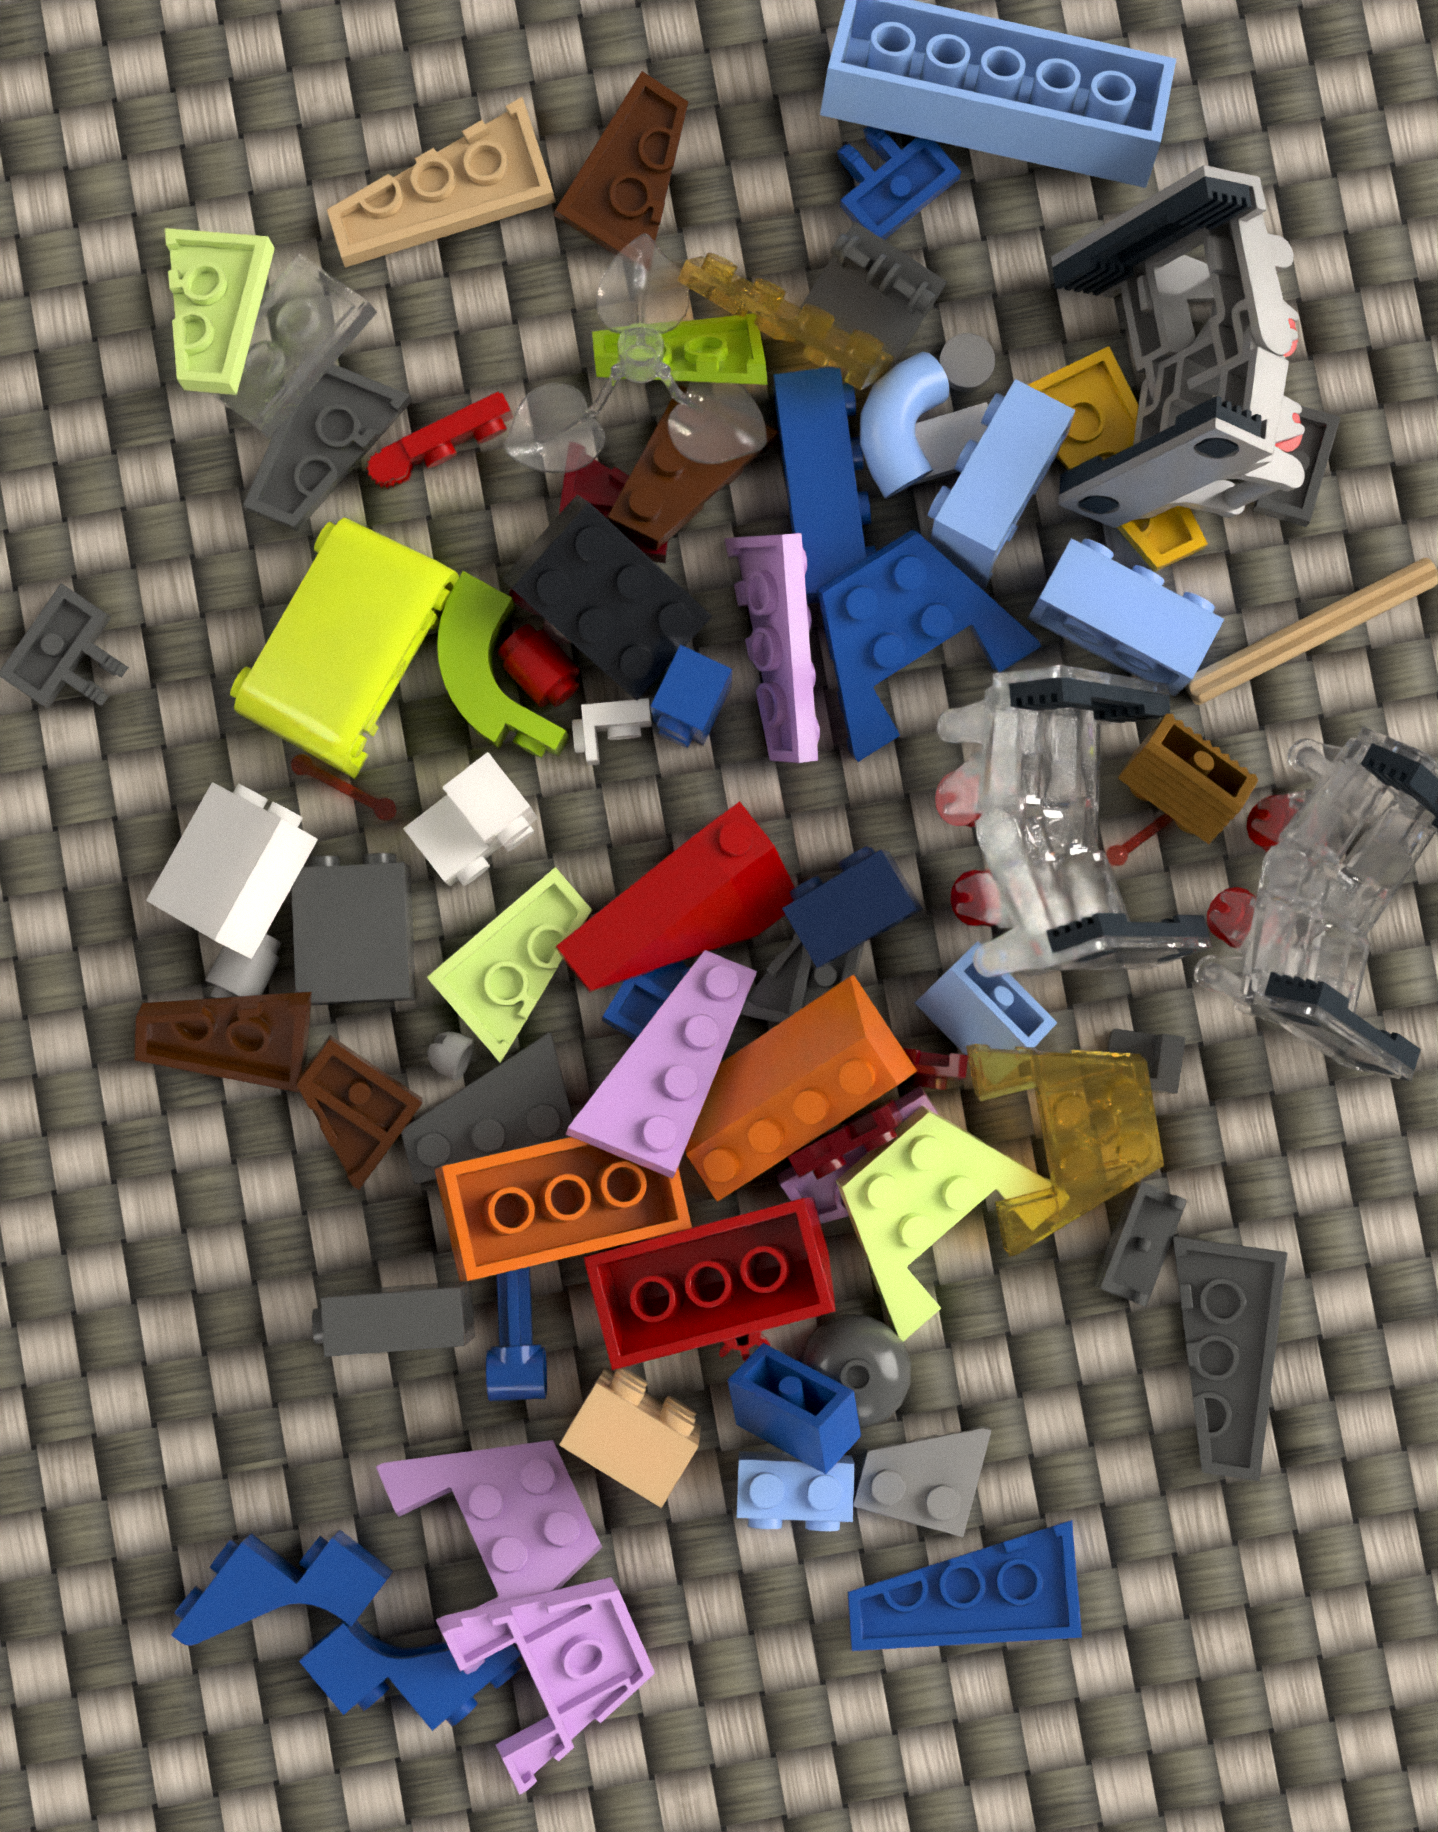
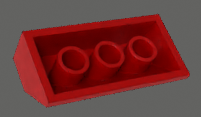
(712, 1283)

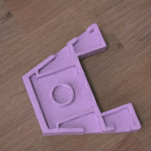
(516, 1508)
(577, 1652)

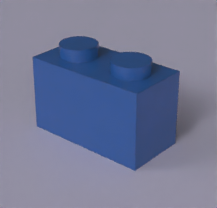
(690, 697)
(794, 1408)

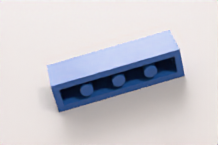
(821, 470)

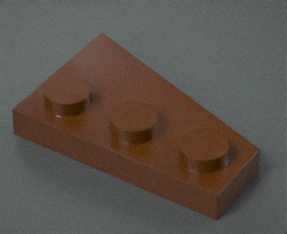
(629, 169)
(671, 488)
(229, 1037)

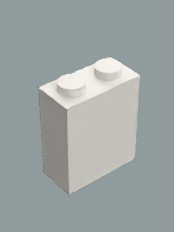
(233, 867)

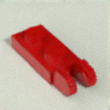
(438, 440)

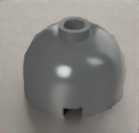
(864, 1358)

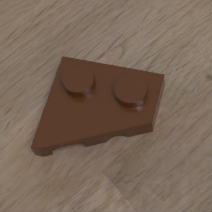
(356, 1106)

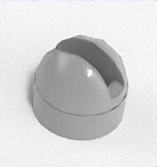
(451, 1054)

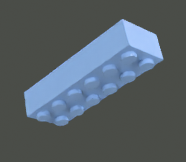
(999, 88)

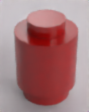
(539, 666)

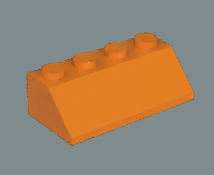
(794, 1086)

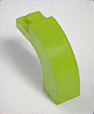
(466, 647)

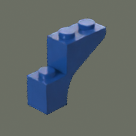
(258, 1580)
(354, 1664)

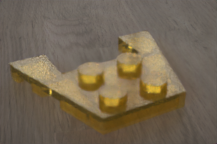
(1093, 1125)

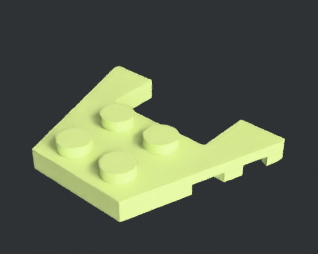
(916, 1192)

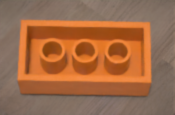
(552, 1205)

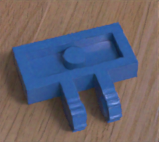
(900, 186)

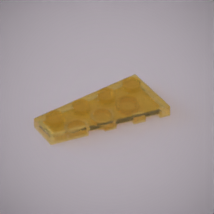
(780, 319)

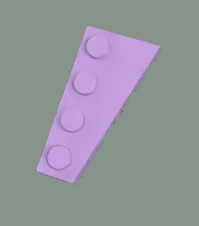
(780, 643)
(663, 1078)

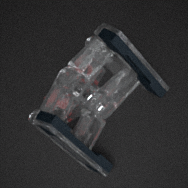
(1044, 825)
(1312, 917)

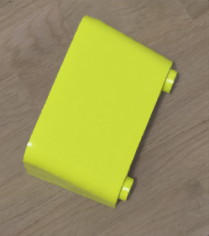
(343, 643)

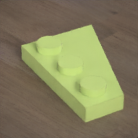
(216, 302)
(511, 961)

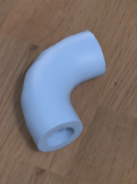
(891, 417)

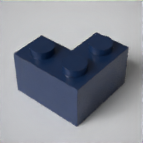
(851, 906)

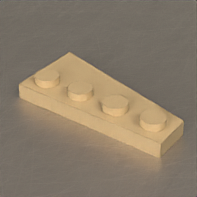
(463, 186)

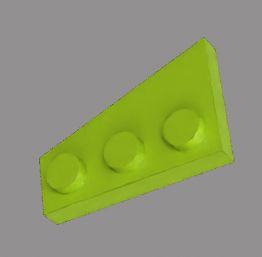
(700, 351)

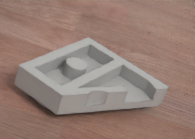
(924, 1479)

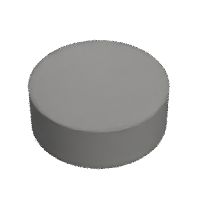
(967, 362)

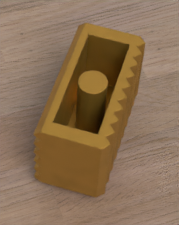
(1188, 779)

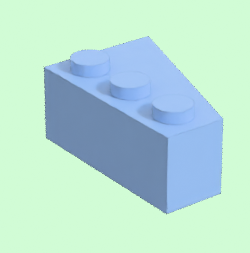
(998, 478)

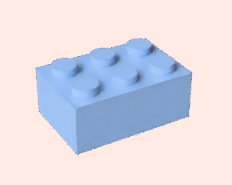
(1126, 615)

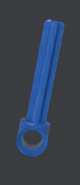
(517, 1365)

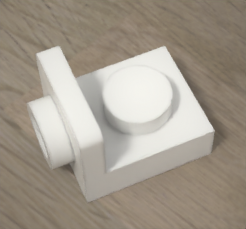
(618, 718)

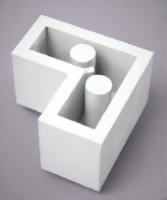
(472, 822)

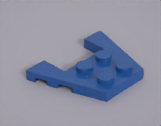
(894, 613)

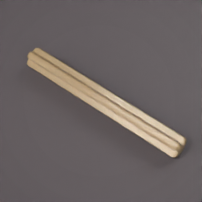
(1312, 631)

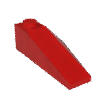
(701, 897)

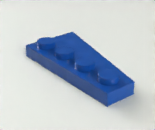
(986, 1596)

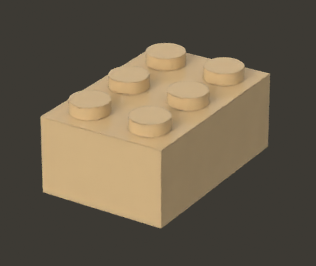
(634, 1435)

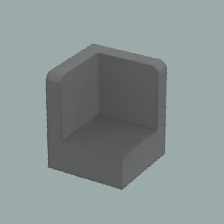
(1161, 1052)

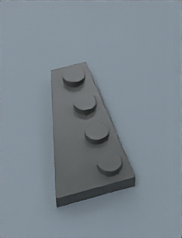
(1231, 1339)

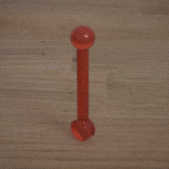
(384, 808)
(1118, 854)

